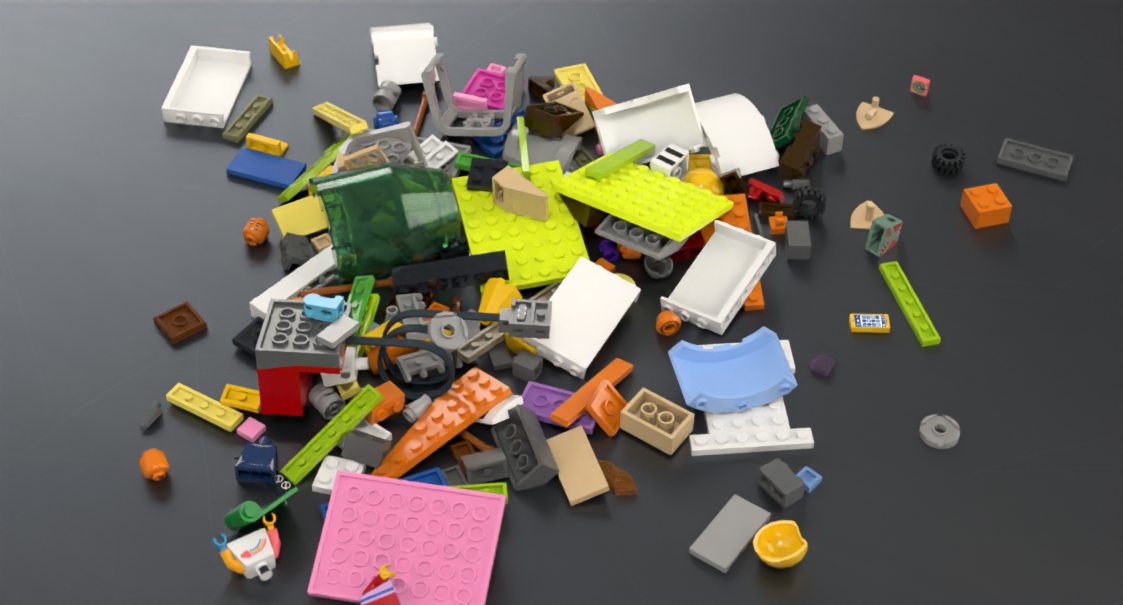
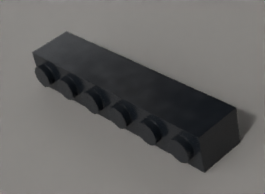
(450, 273)

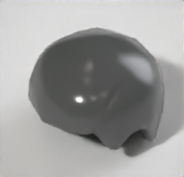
(658, 268)

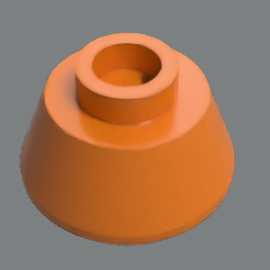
(667, 323)

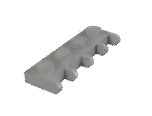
(408, 302)
(422, 362)

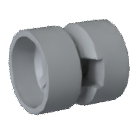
(386, 96)
(326, 401)

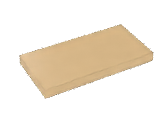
(577, 466)

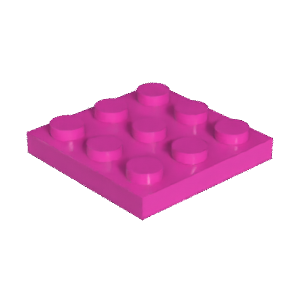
(488, 86)

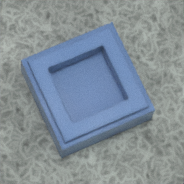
(810, 478)

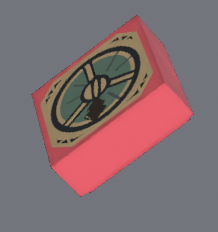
(920, 85)

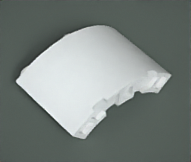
(403, 52)
(656, 118)
(736, 135)

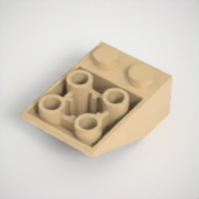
(570, 96)
(519, 195)

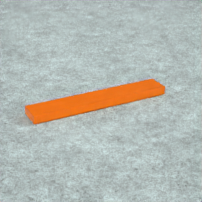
(576, 404)

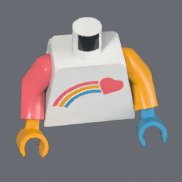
(252, 553)

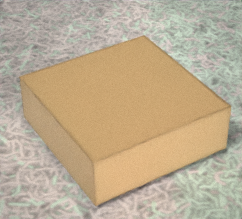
(321, 242)

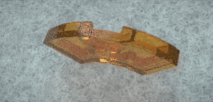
(617, 479)

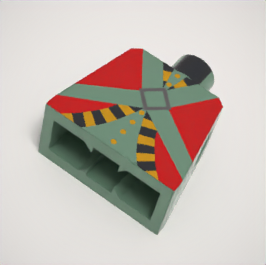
(883, 234)

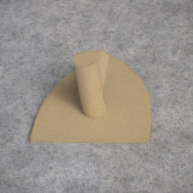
(872, 116)
(864, 215)

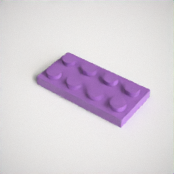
(545, 399)

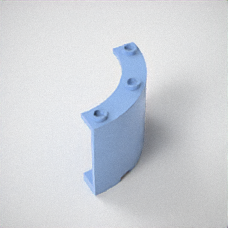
(734, 375)

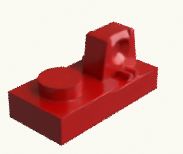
(758, 189)

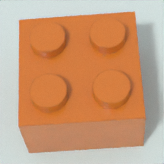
(986, 205)

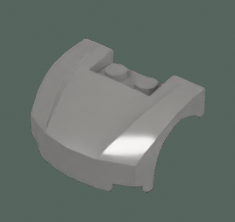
(541, 148)

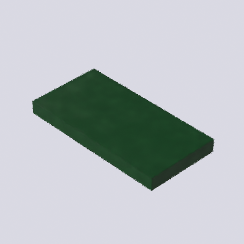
(787, 121)

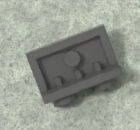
(294, 250)

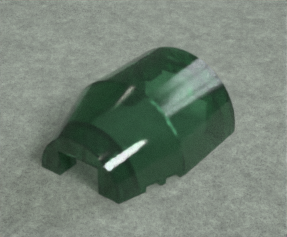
(386, 217)

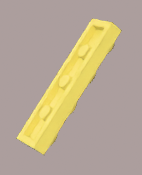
(204, 407)

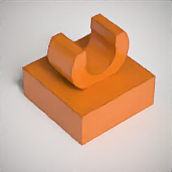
(777, 223)

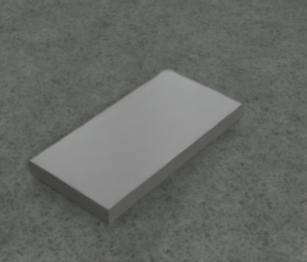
(729, 533)

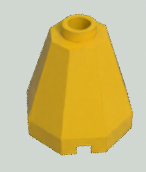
(497, 296)

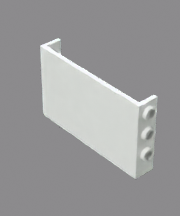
(206, 87)
(720, 278)
(584, 316)

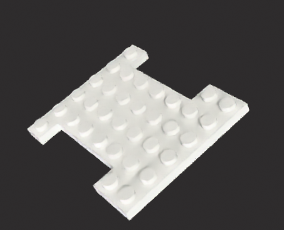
(751, 430)

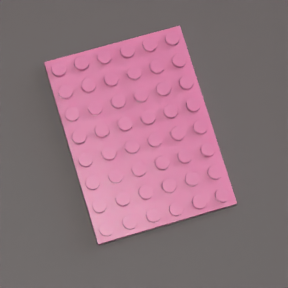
(431, 535)

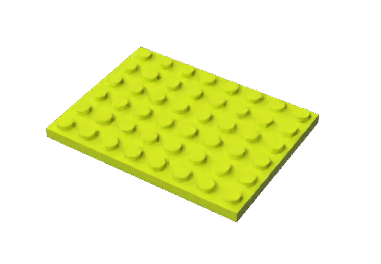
(646, 199)
(534, 248)

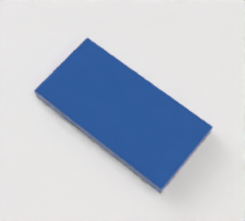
(494, 144)
(265, 168)

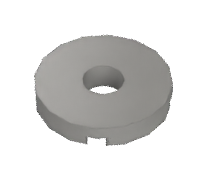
(439, 338)
(936, 439)

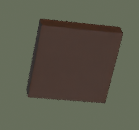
(180, 322)

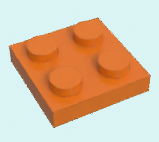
(606, 407)

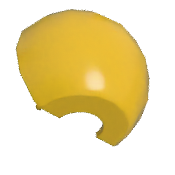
(705, 179)
(780, 544)

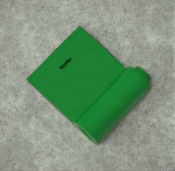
(250, 511)

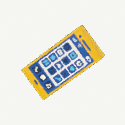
(869, 323)

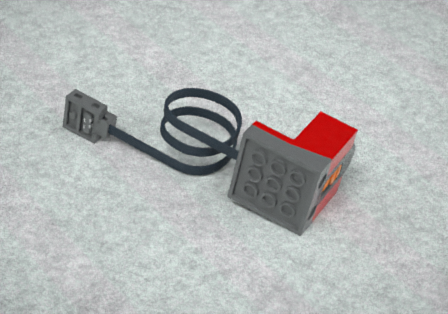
(290, 353)

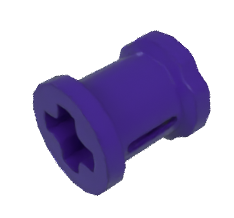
(607, 248)

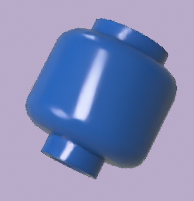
(384, 119)

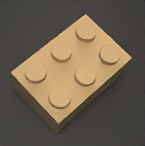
(656, 421)

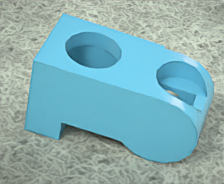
(323, 308)

